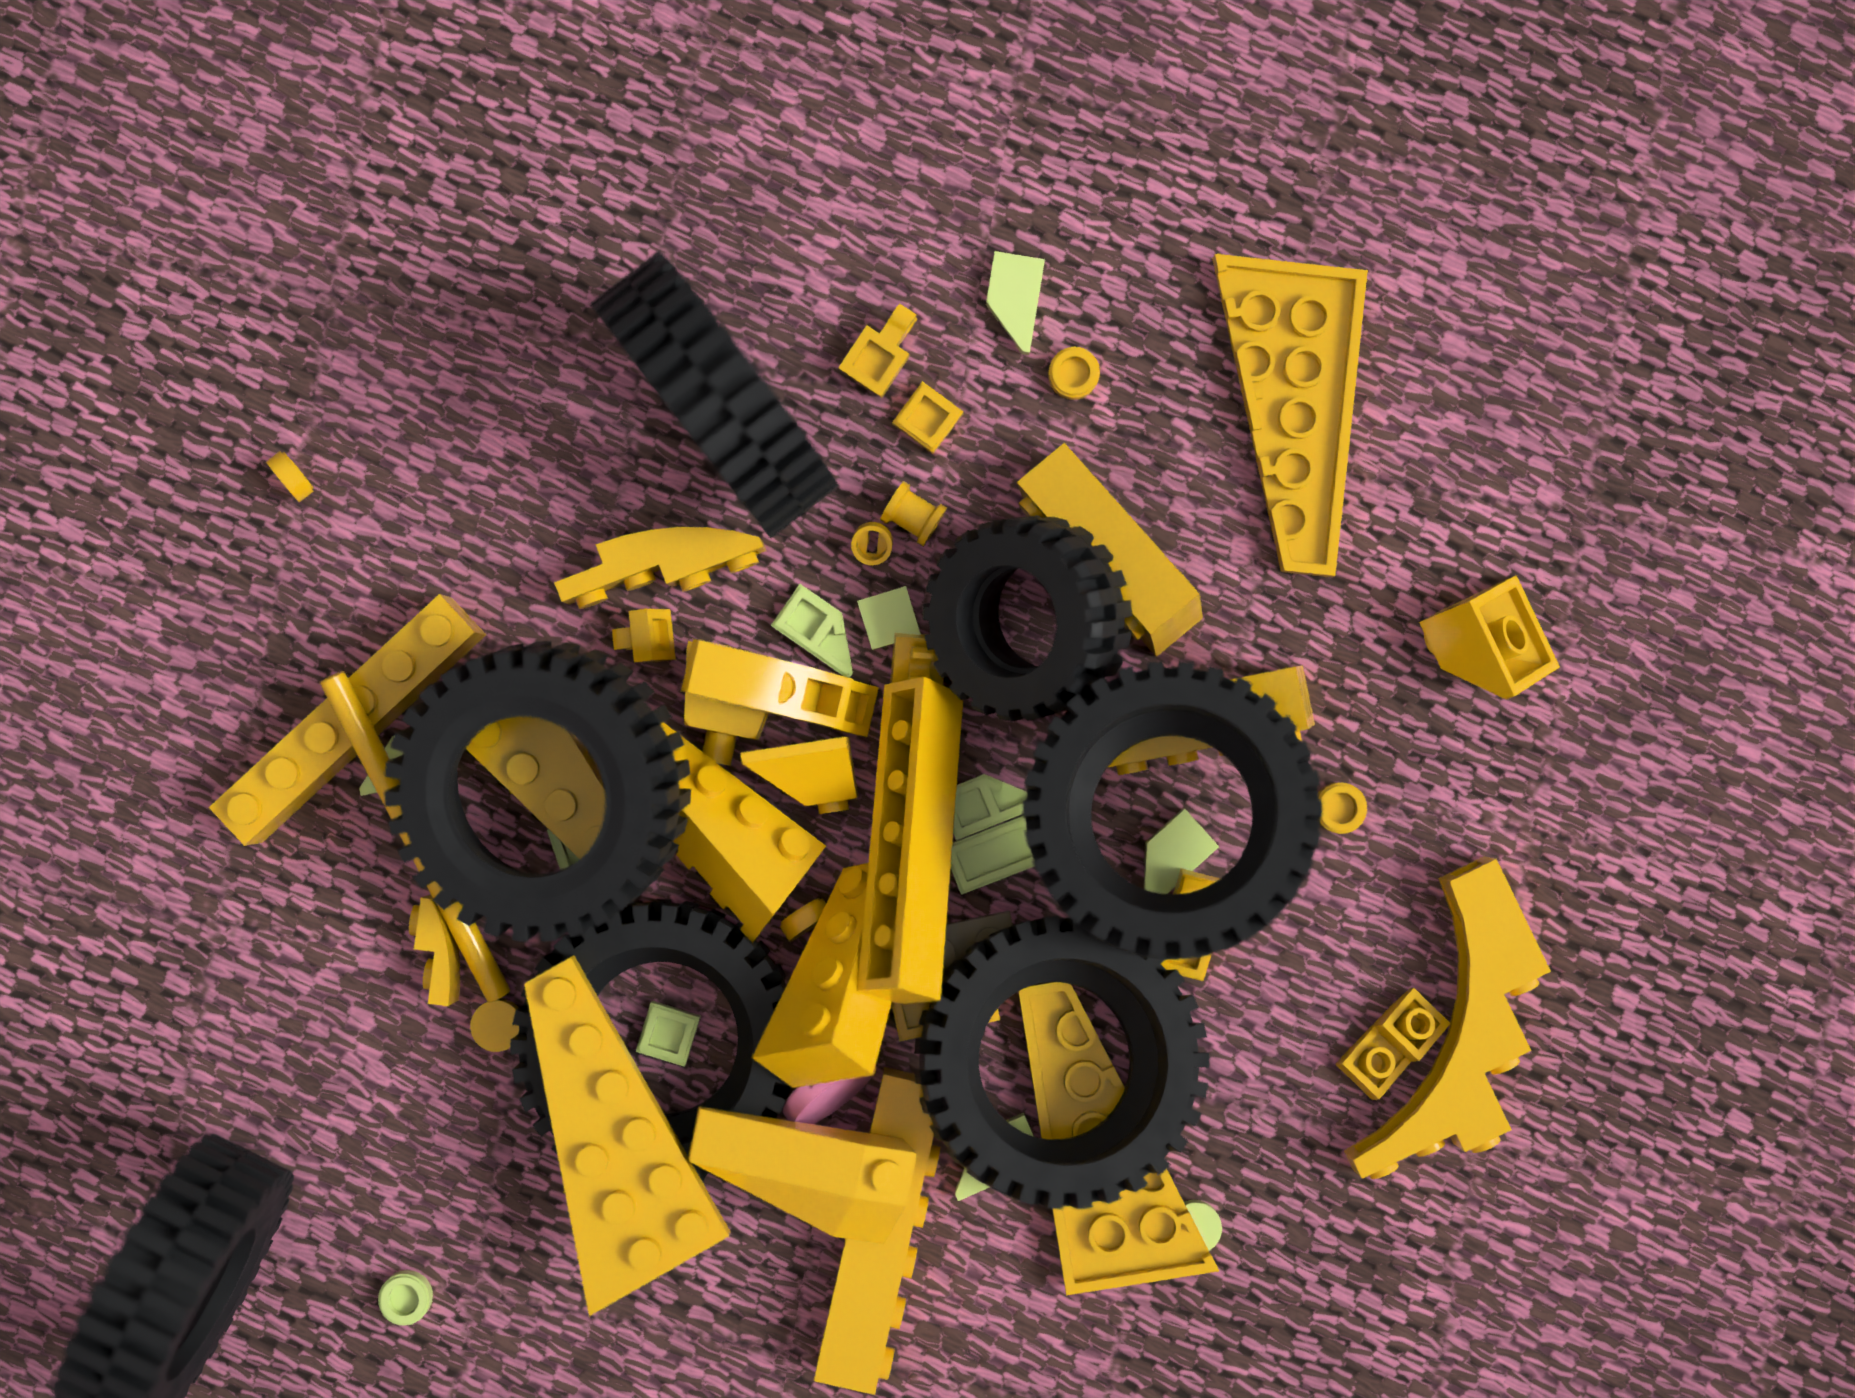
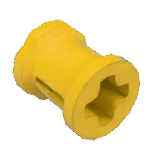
(913, 513)

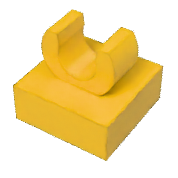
(648, 636)
(913, 659)

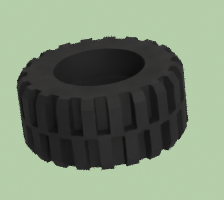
(968, 628)

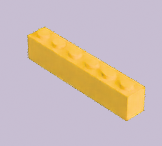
(319, 743)
(911, 843)
(869, 1272)

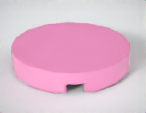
(818, 1101)

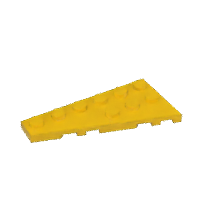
(1297, 372)
(1075, 1088)
(622, 1167)

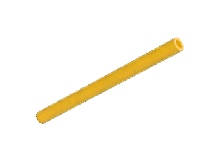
(374, 759)

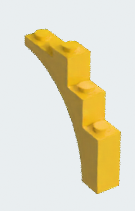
(1455, 1097)

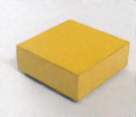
(927, 417)

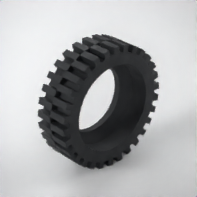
(715, 393)
(1194, 707)
(619, 734)
(684, 937)
(1158, 1086)
(177, 1276)

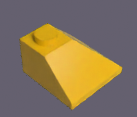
(1491, 640)
(809, 772)

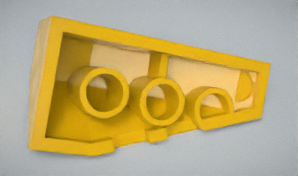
(820, 1174)

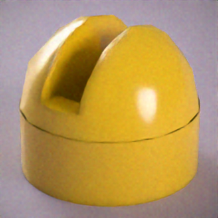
(861, 540)

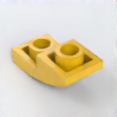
(432, 934)
(1392, 1043)

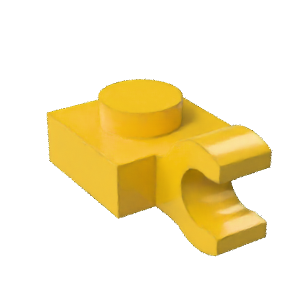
(876, 356)

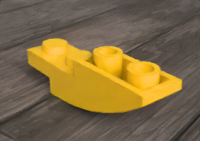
(680, 553)
(779, 687)

